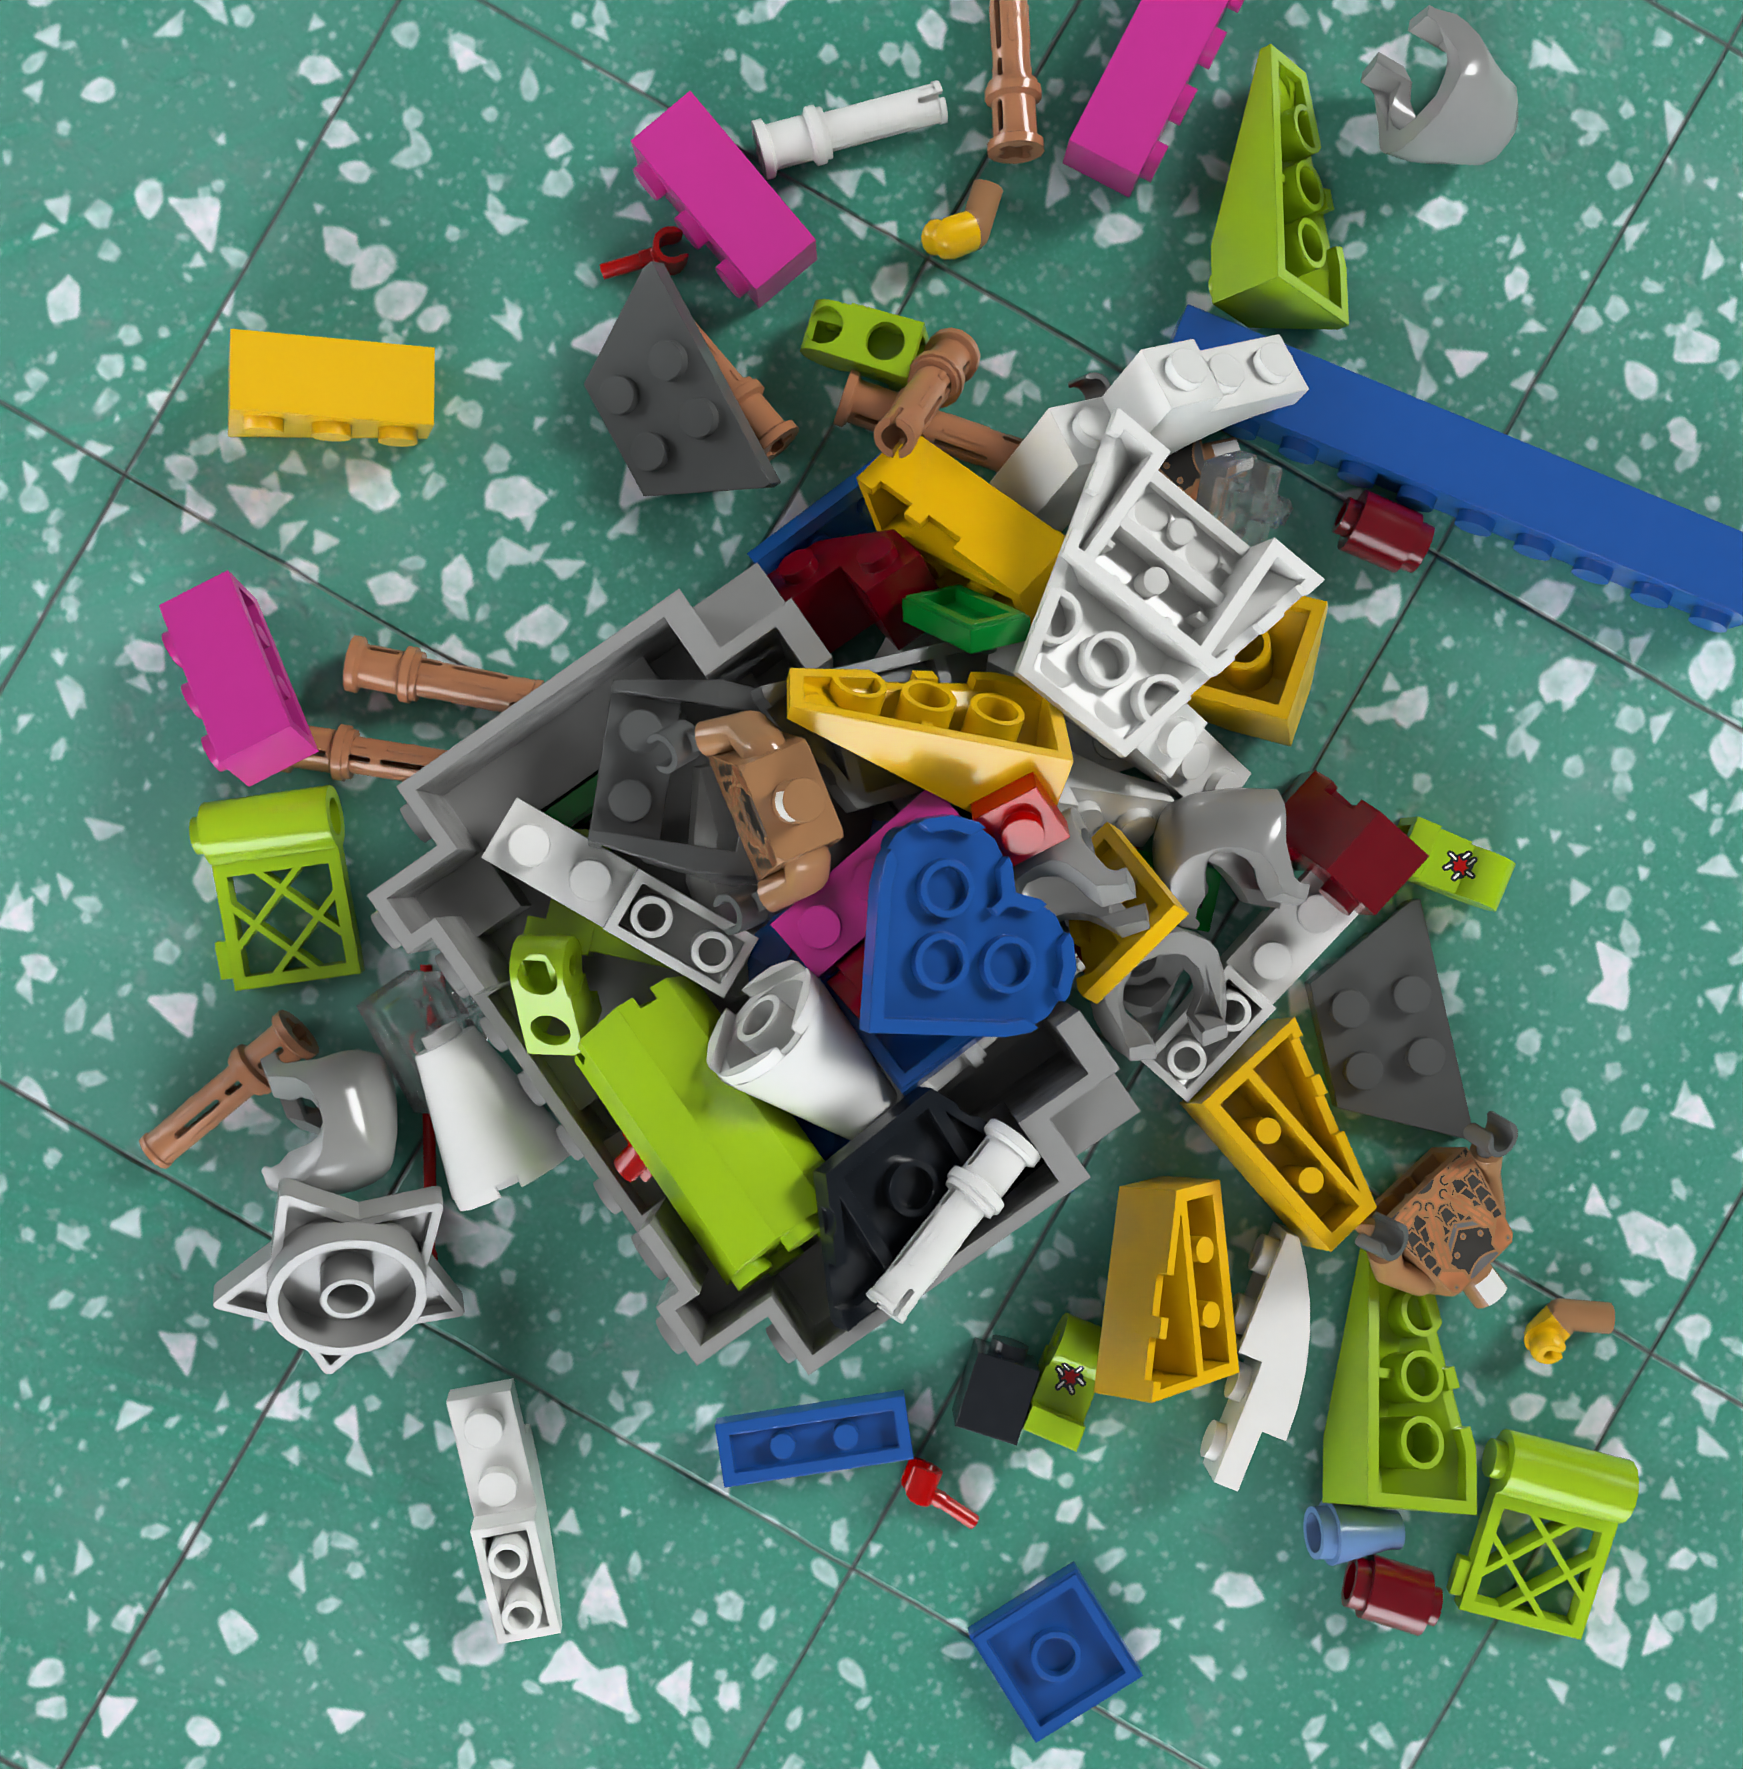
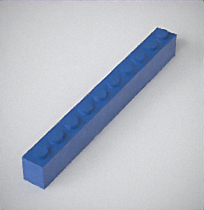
(1496, 485)

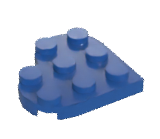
(955, 940)

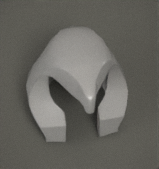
(1469, 115)
(1233, 834)
(1080, 885)
(1148, 990)
(351, 1118)

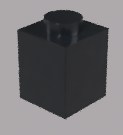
(996, 1388)

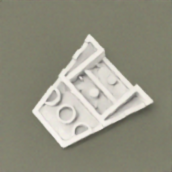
(1148, 596)

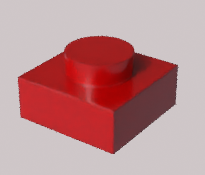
(1021, 819)

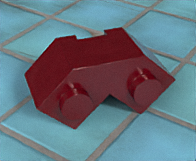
(855, 583)
(1346, 845)

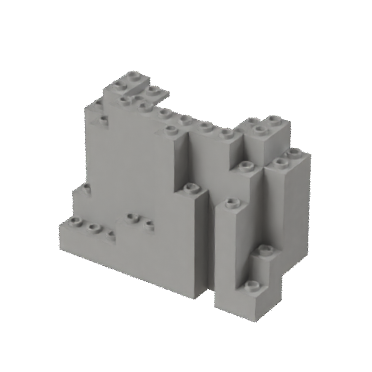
(1044, 1084)

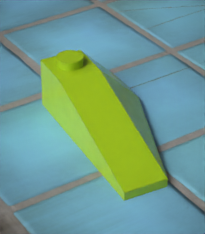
(1271, 231)
(1393, 1408)

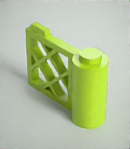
(271, 835)
(1559, 1485)

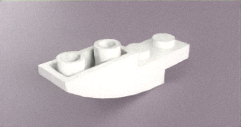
(619, 897)
(1257, 973)
(1275, 1337)
(508, 1510)

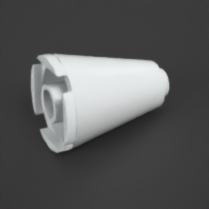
(800, 1053)
(483, 1117)

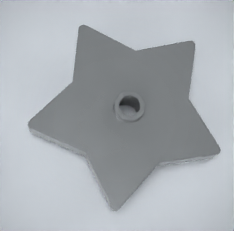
(344, 1272)

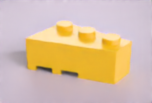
(329, 388)
(962, 525)
(1281, 1136)
(1167, 1292)

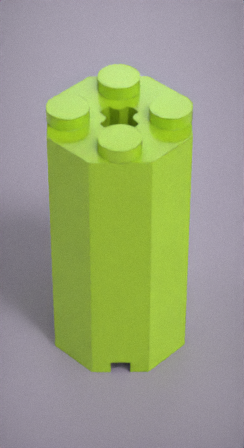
(718, 1154)

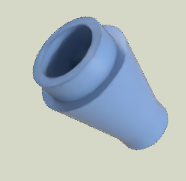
(1351, 1532)

